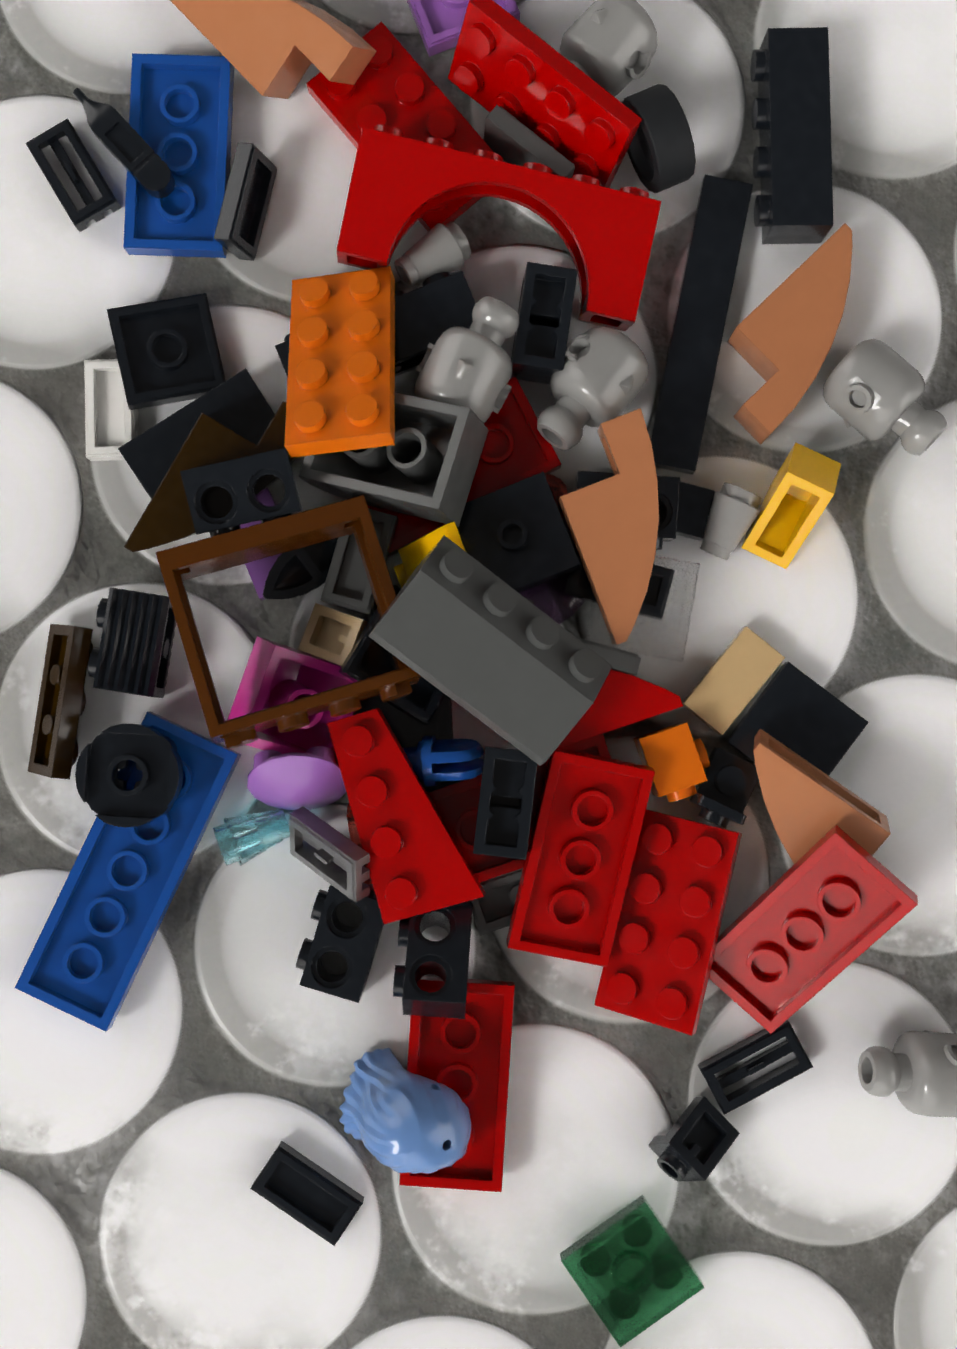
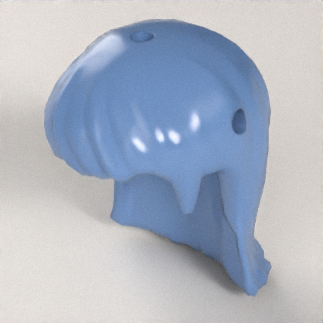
(404, 1116)

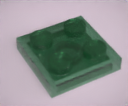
(631, 1270)

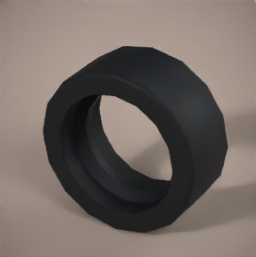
(663, 143)

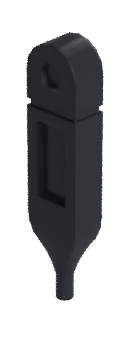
(127, 147)

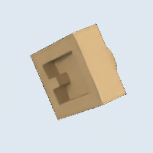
(331, 634)

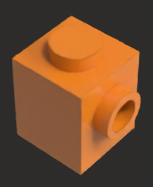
(676, 760)

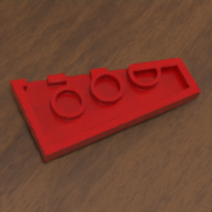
(411, 852)

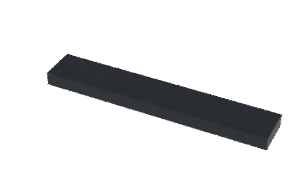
(699, 323)

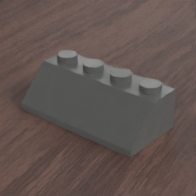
(491, 651)

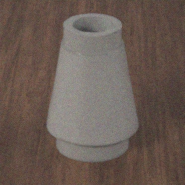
(439, 250)
(729, 519)

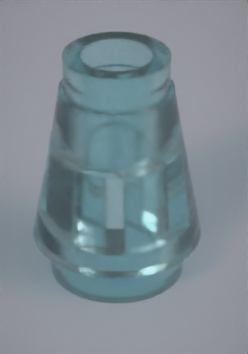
(250, 835)

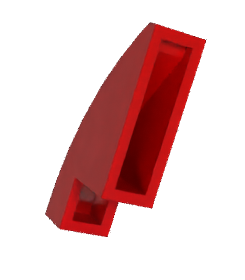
(621, 703)

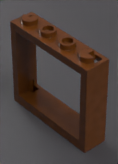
(262, 542)

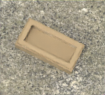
(733, 680)

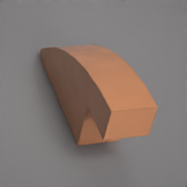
(279, 40)
(793, 334)
(618, 524)
(810, 803)

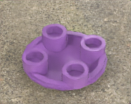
(296, 778)

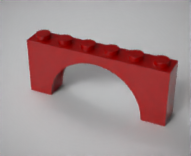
(406, 178)

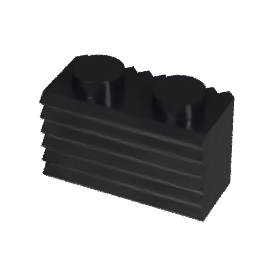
(133, 643)

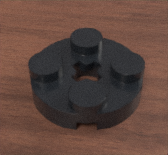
(108, 796)

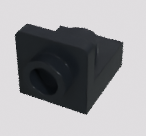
(727, 788)
(694, 1142)

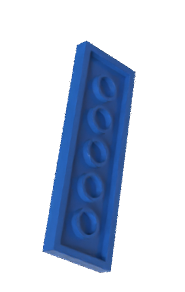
(124, 888)

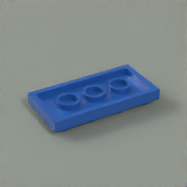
(186, 117)

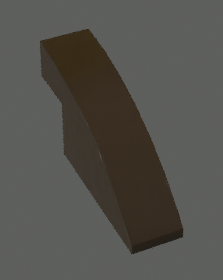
(208, 443)

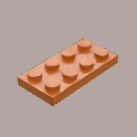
(341, 363)

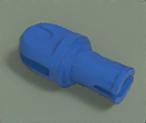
(445, 759)

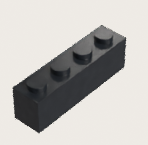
(793, 136)
(421, 318)

